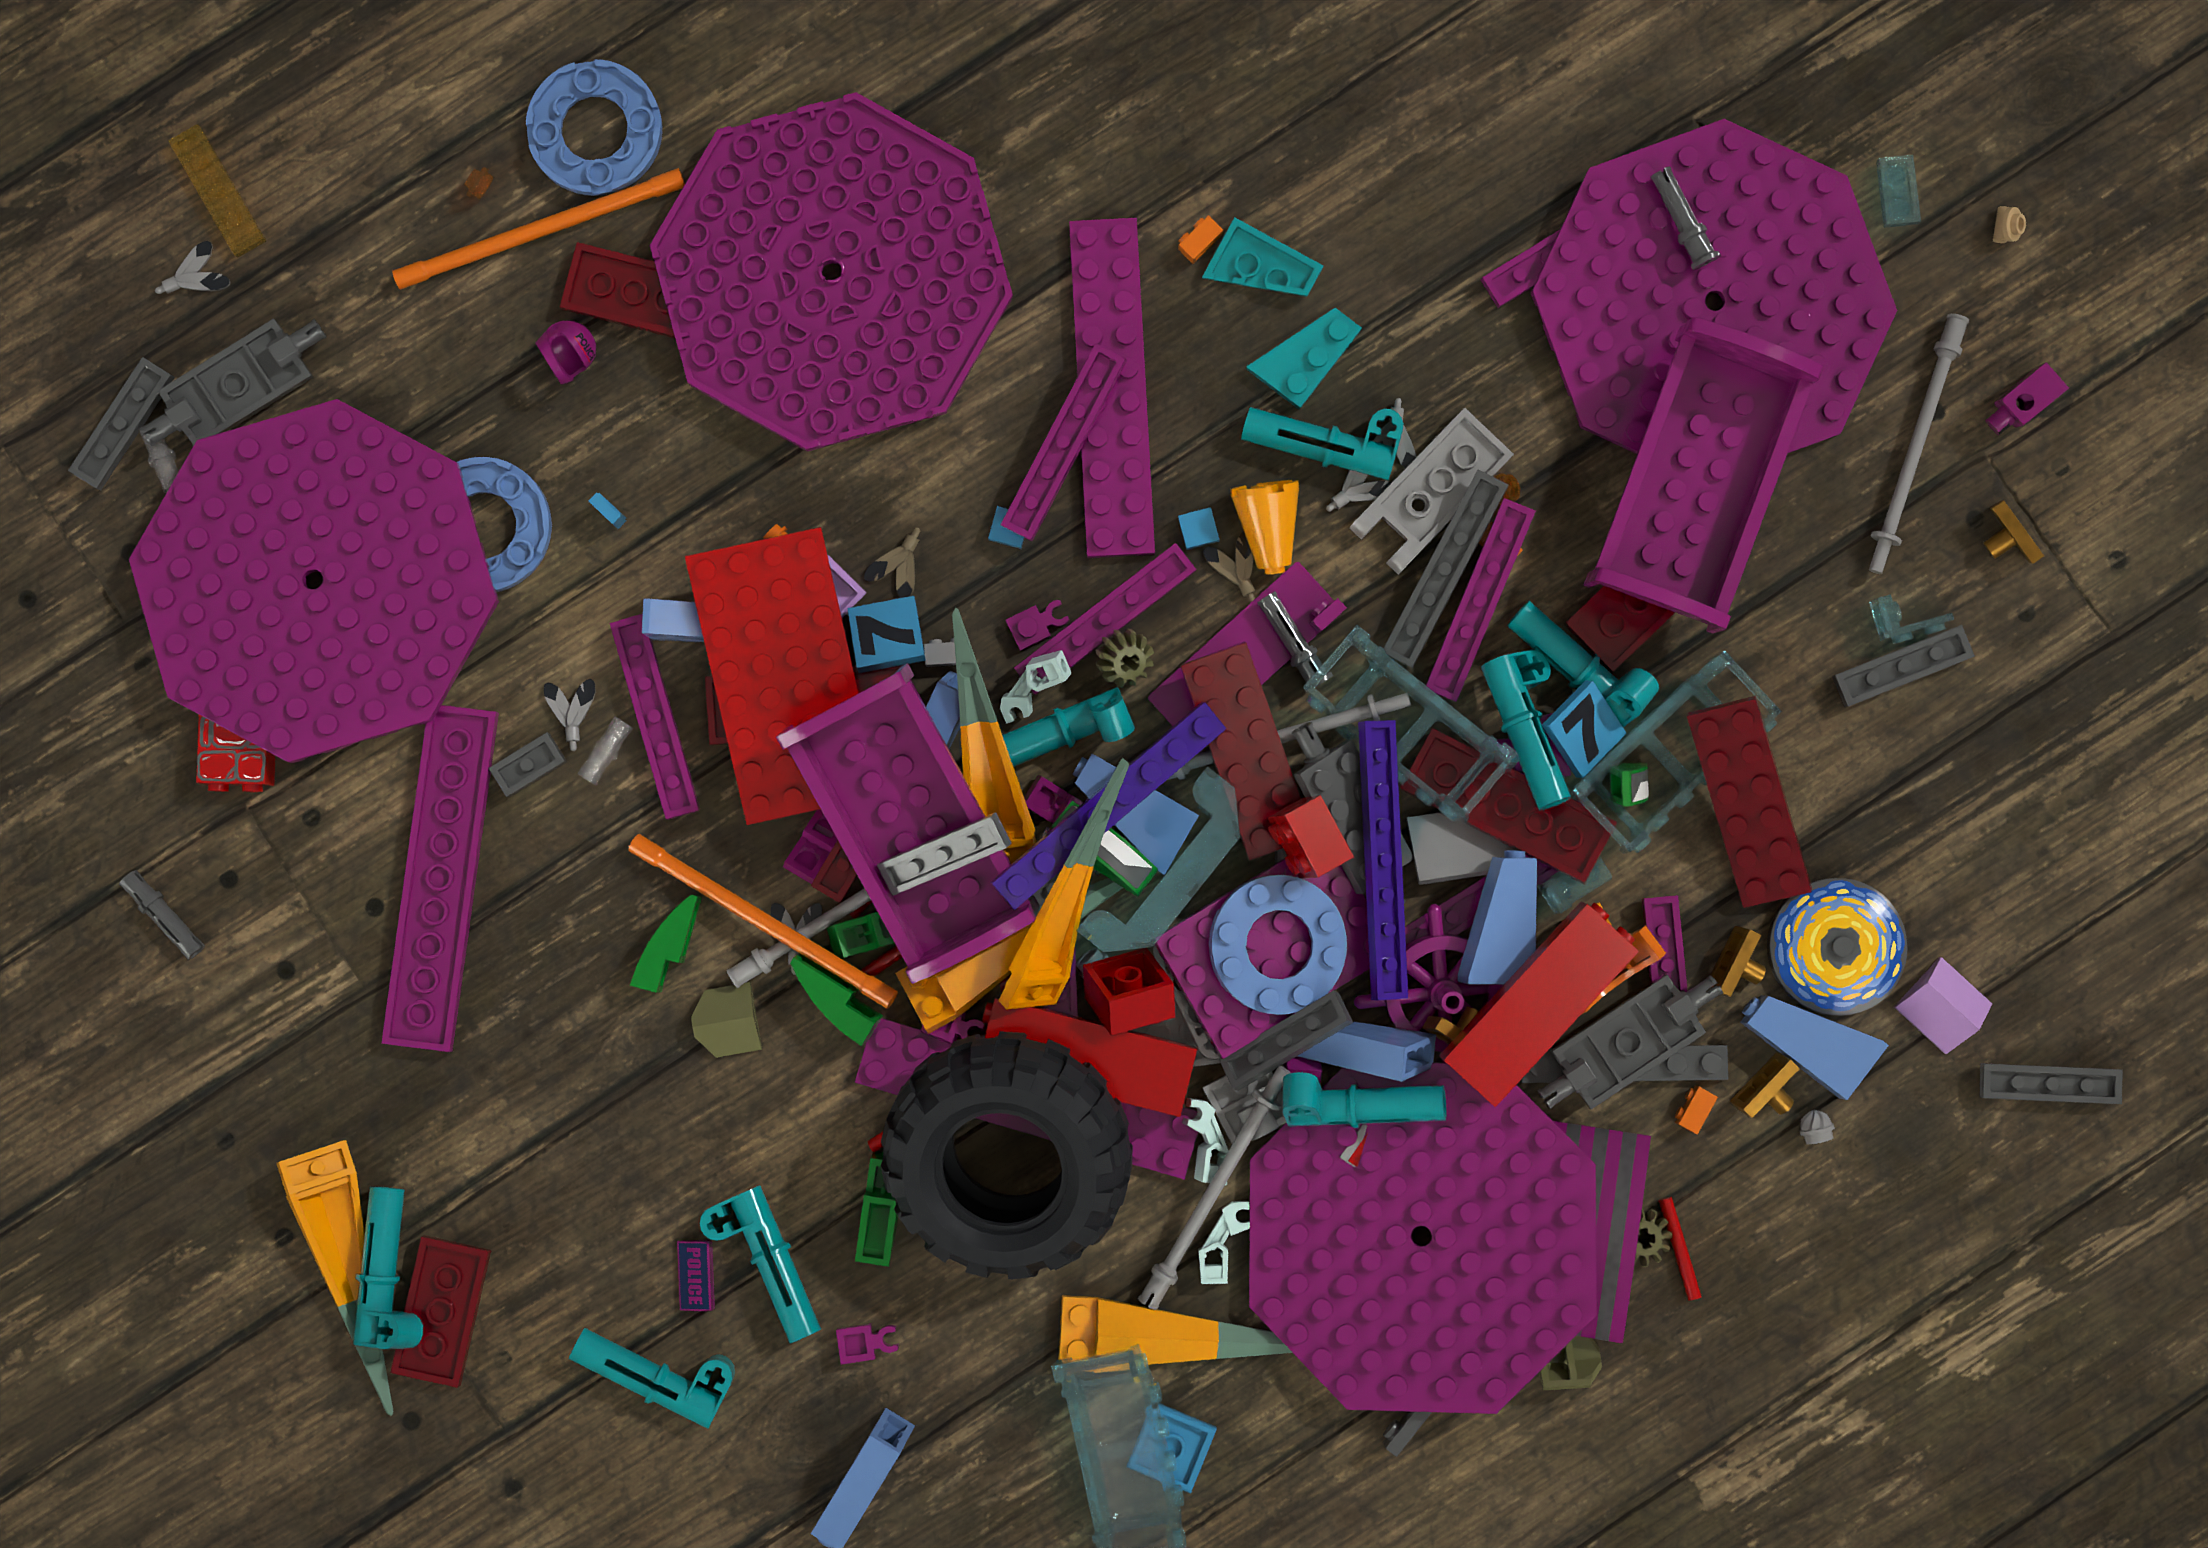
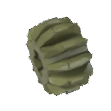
(1133, 666)
(1654, 1243)

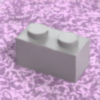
(940, 653)

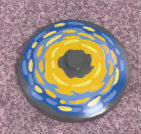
(1837, 947)

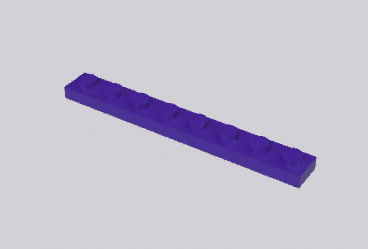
(1141, 779)
(1383, 860)

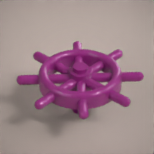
(1440, 991)

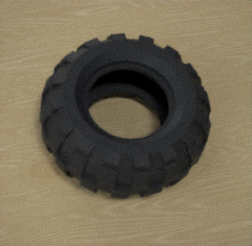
(994, 1229)

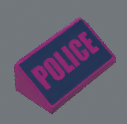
(696, 1275)

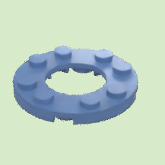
(579, 82)
(530, 511)
(1229, 943)

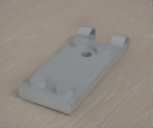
(1438, 479)

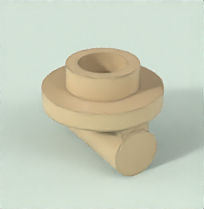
(2008, 224)

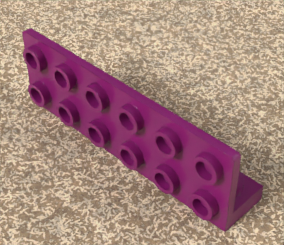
(1307, 606)

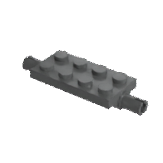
(235, 383)
(1337, 778)
(1629, 1041)

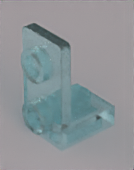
(1887, 618)
(1562, 890)

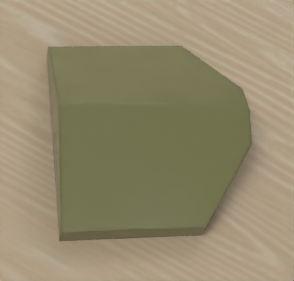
(727, 1021)
(1573, 1366)

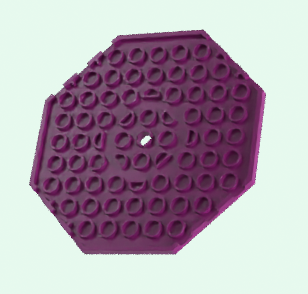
(1788, 272)
(848, 352)
(231, 595)
(1437, 1321)

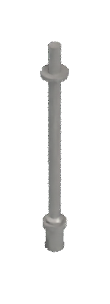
(1947, 350)
(1372, 709)
(763, 959)
(1165, 1273)

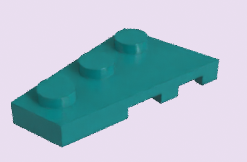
(1261, 262)
(1306, 358)

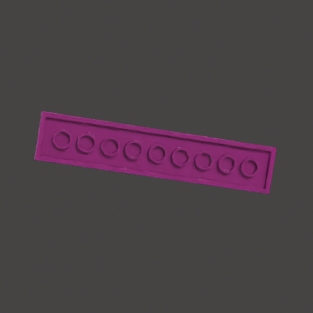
(1118, 444)
(440, 879)
(1157, 1138)

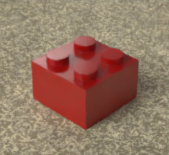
(1309, 837)
(1129, 991)

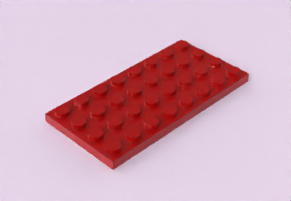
(772, 657)

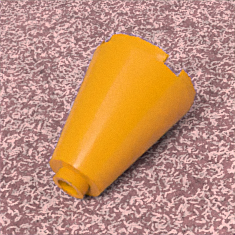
(1268, 521)

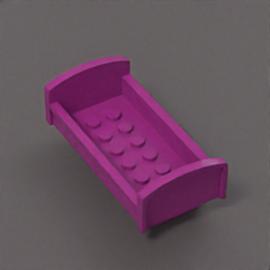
(1705, 471)
(889, 788)

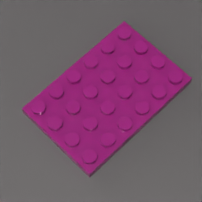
(1275, 946)

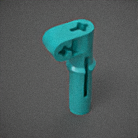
(1368, 456)
(1509, 682)
(1624, 696)
(1101, 714)
(1311, 1106)
(753, 1216)
(379, 1277)
(693, 1400)

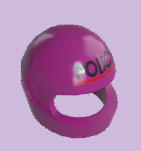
(567, 349)

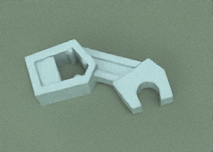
(1056, 671)
(1206, 1125)
(1225, 1225)

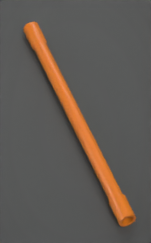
(423, 270)
(867, 984)

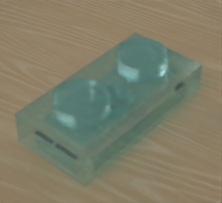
(1898, 191)

